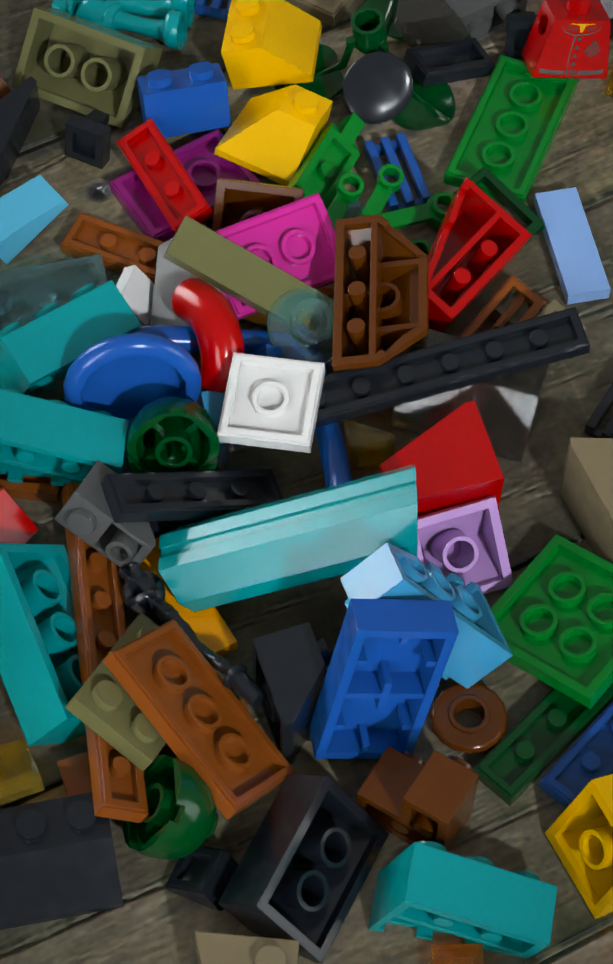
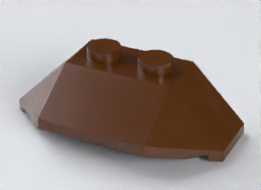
(377, 293)

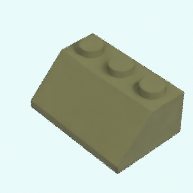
(84, 64)

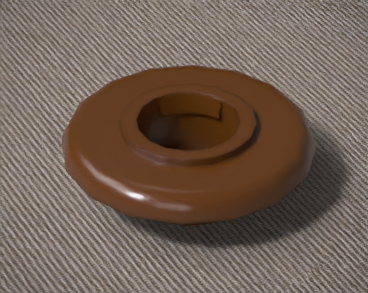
(477, 699)

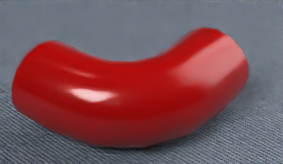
(214, 327)

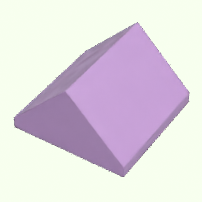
(467, 543)

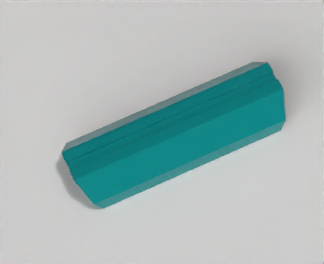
(289, 540)

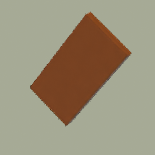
(199, 717)

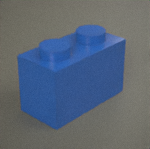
(185, 99)

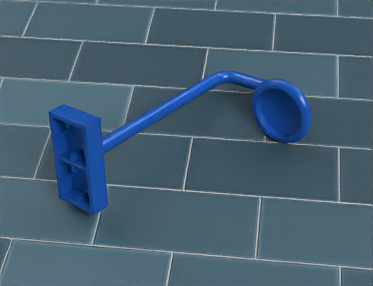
(386, 649)

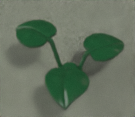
(370, 28)

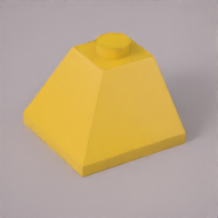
(276, 132)

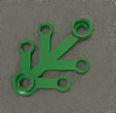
(399, 218)

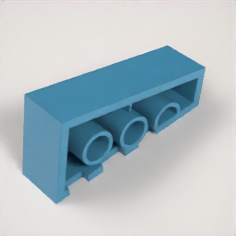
(401, 575)

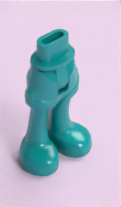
(170, 16)

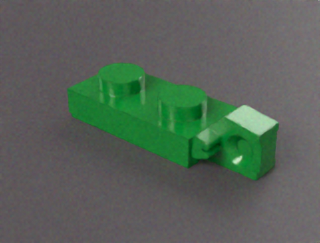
(329, 159)

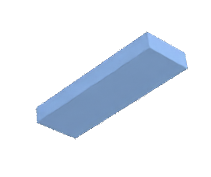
(571, 246)

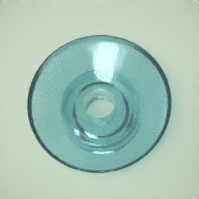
(288, 330)

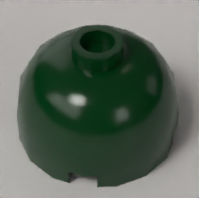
(172, 437)
(178, 812)

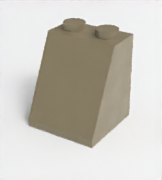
(589, 491)

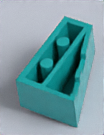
(46, 347)
(56, 439)
(464, 899)

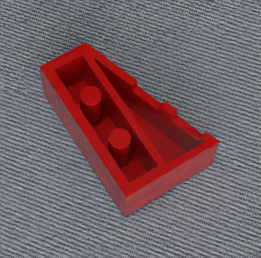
(469, 253)

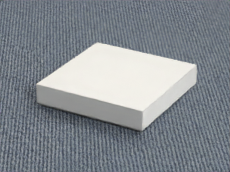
(271, 402)

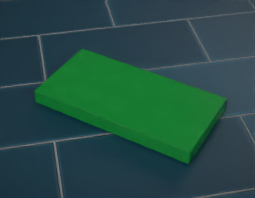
(511, 128)

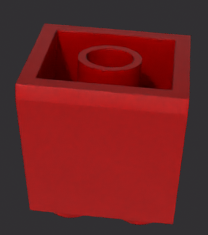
(451, 462)

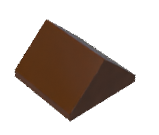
(244, 199)

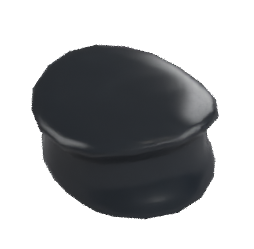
(377, 87)

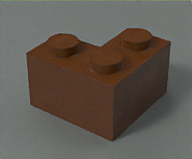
(420, 798)

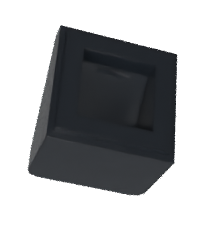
(203, 876)

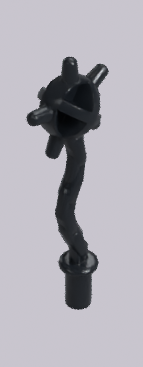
(146, 594)

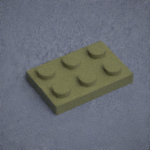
(112, 712)

